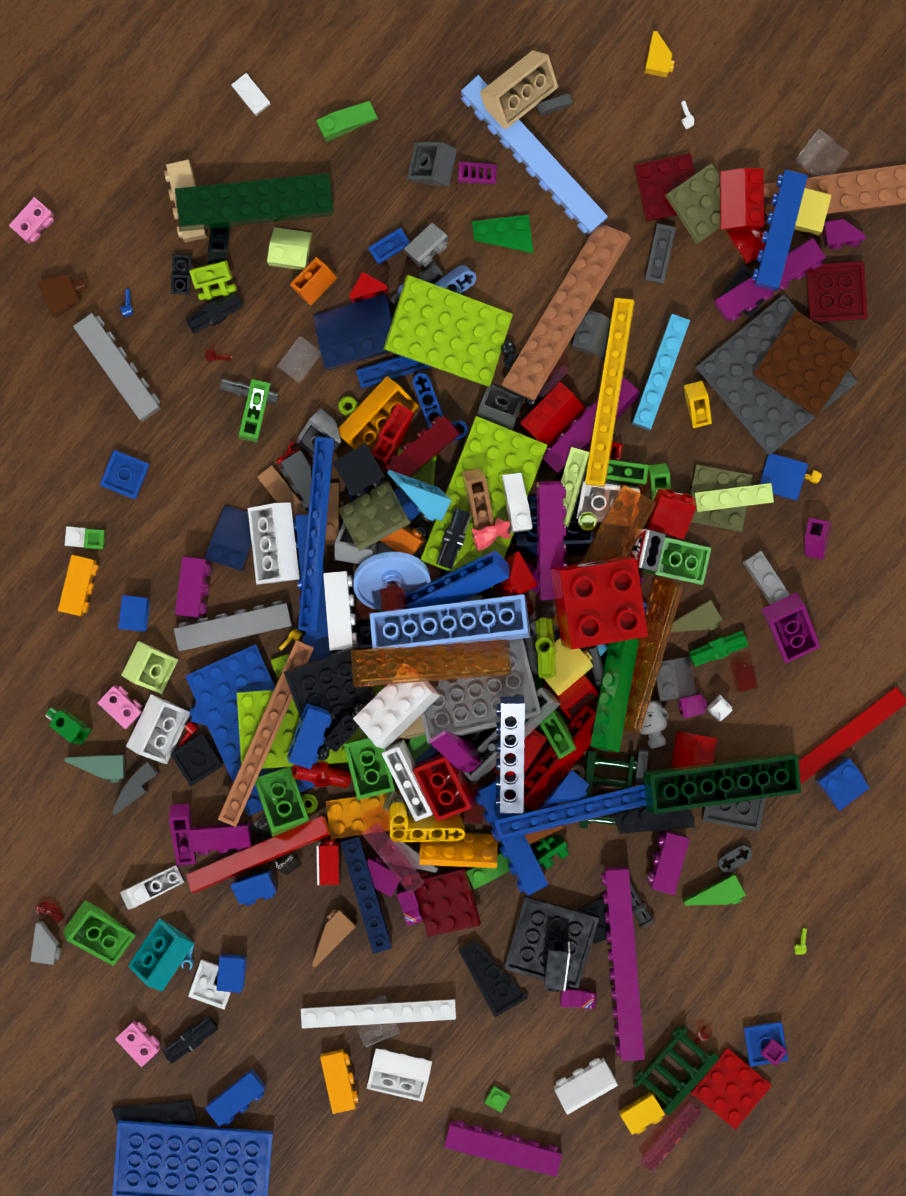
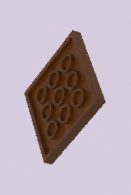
(806, 363)

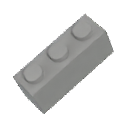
(765, 578)

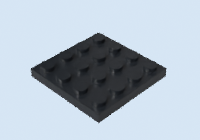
(327, 685)
(546, 921)

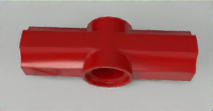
(322, 775)

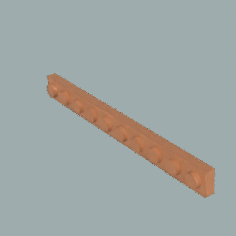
(262, 739)

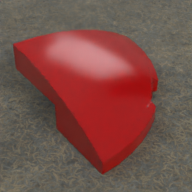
(747, 242)

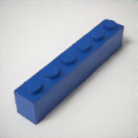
(780, 230)
(461, 583)
(516, 849)

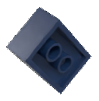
(231, 539)

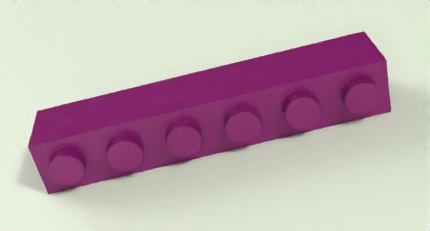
(747, 295)
(581, 430)
(549, 534)
(503, 1148)

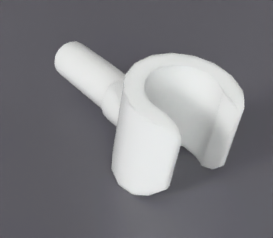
(688, 121)

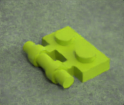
(212, 274)

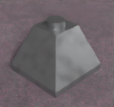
(318, 426)

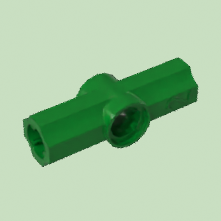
(718, 648)

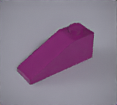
(457, 751)
(180, 824)

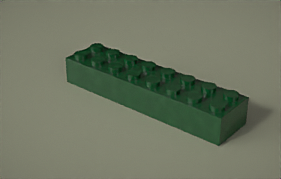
(253, 202)
(722, 782)

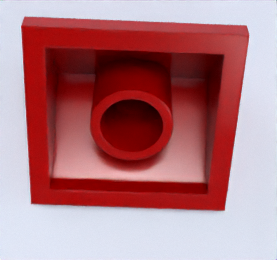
(366, 288)

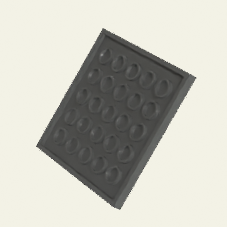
(758, 407)

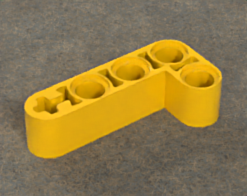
(405, 829)

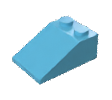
(426, 497)

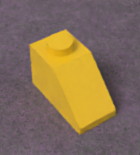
(659, 57)
(698, 404)

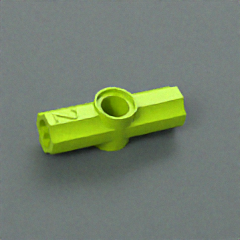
(546, 659)

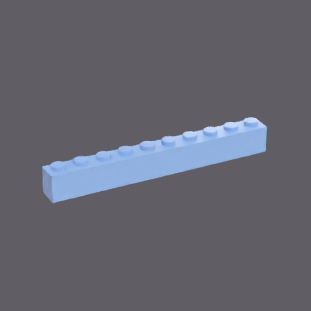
(538, 163)

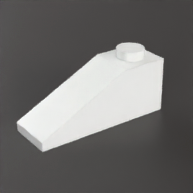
(516, 503)

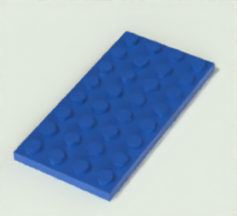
(217, 698)
(190, 1160)

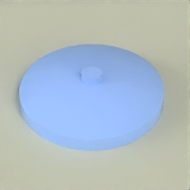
(388, 569)

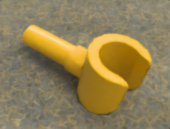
(814, 477)
(295, 635)

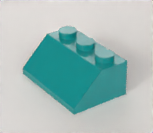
(160, 955)

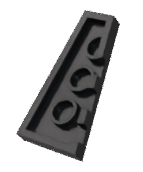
(641, 820)
(491, 980)
(166, 1113)

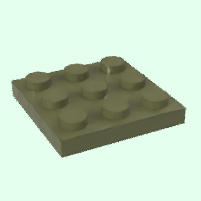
(698, 203)
(716, 479)
(373, 516)

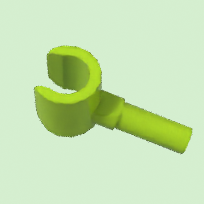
(801, 949)

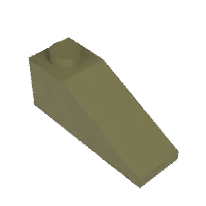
(700, 618)

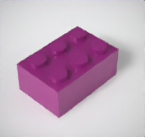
(193, 587)
(790, 628)
(668, 861)

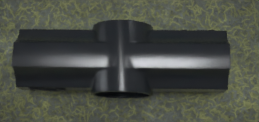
(214, 313)
(453, 538)
(190, 1039)

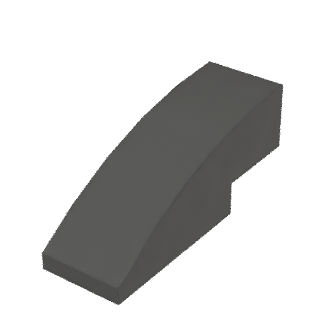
(135, 787)

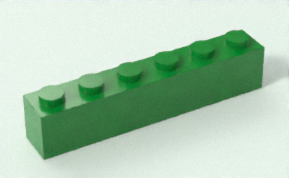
(614, 695)

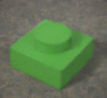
(94, 539)
(497, 1098)

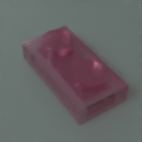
(557, 375)

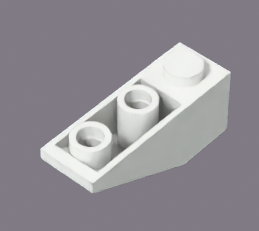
(151, 887)

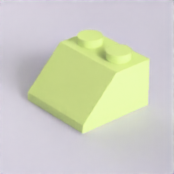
(289, 248)
(149, 667)

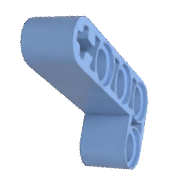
(450, 278)

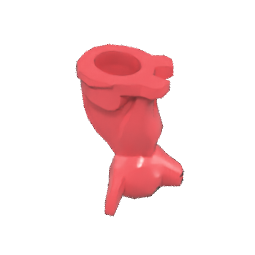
(485, 537)

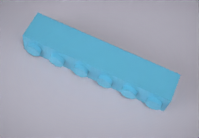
(660, 372)

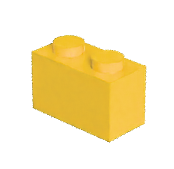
(642, 1113)

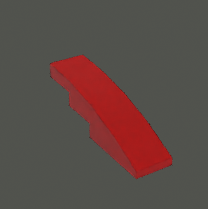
(392, 435)

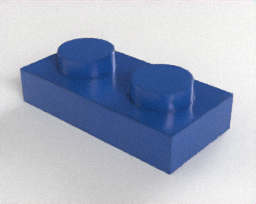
(389, 246)

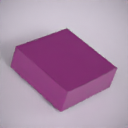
(773, 1052)

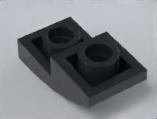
(180, 273)

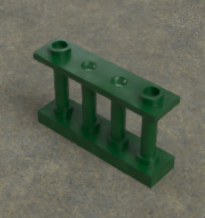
(593, 761)
(694, 1074)

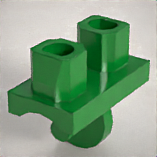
(548, 849)

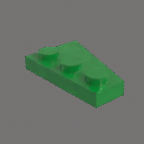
(505, 232)

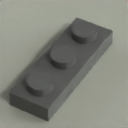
(660, 253)

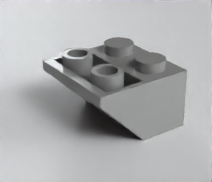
(426, 245)

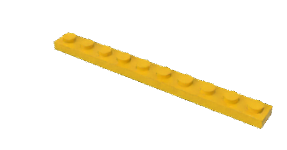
(609, 392)

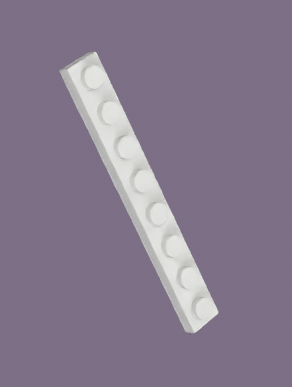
(378, 1013)

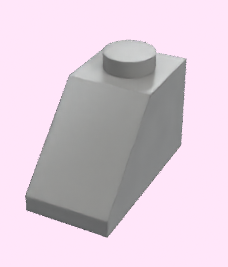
(45, 945)

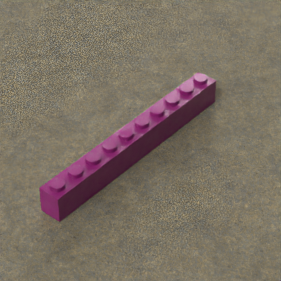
(623, 963)

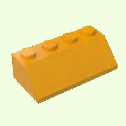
(372, 414)

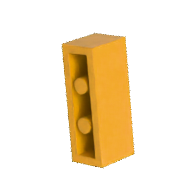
(78, 585)
(339, 1081)

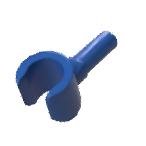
(127, 309)

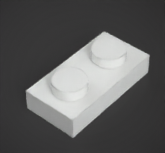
(251, 94)

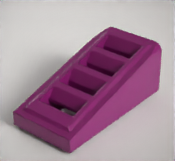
(470, 165)

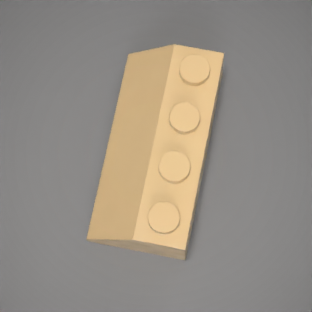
(519, 88)

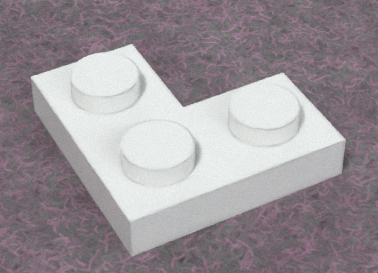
(204, 987)

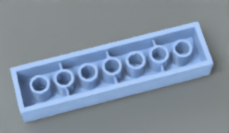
(452, 623)

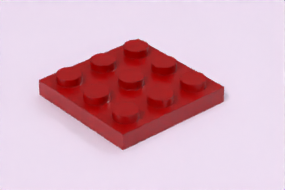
(731, 1088)

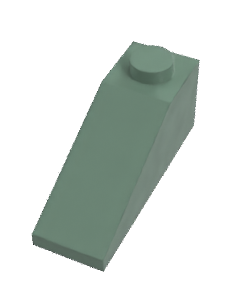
(104, 766)

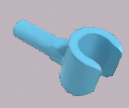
(188, 958)

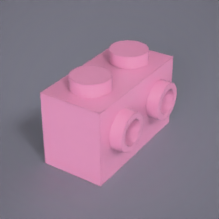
(32, 221)
(121, 706)
(138, 1043)

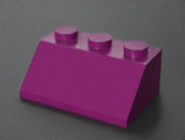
(221, 838)

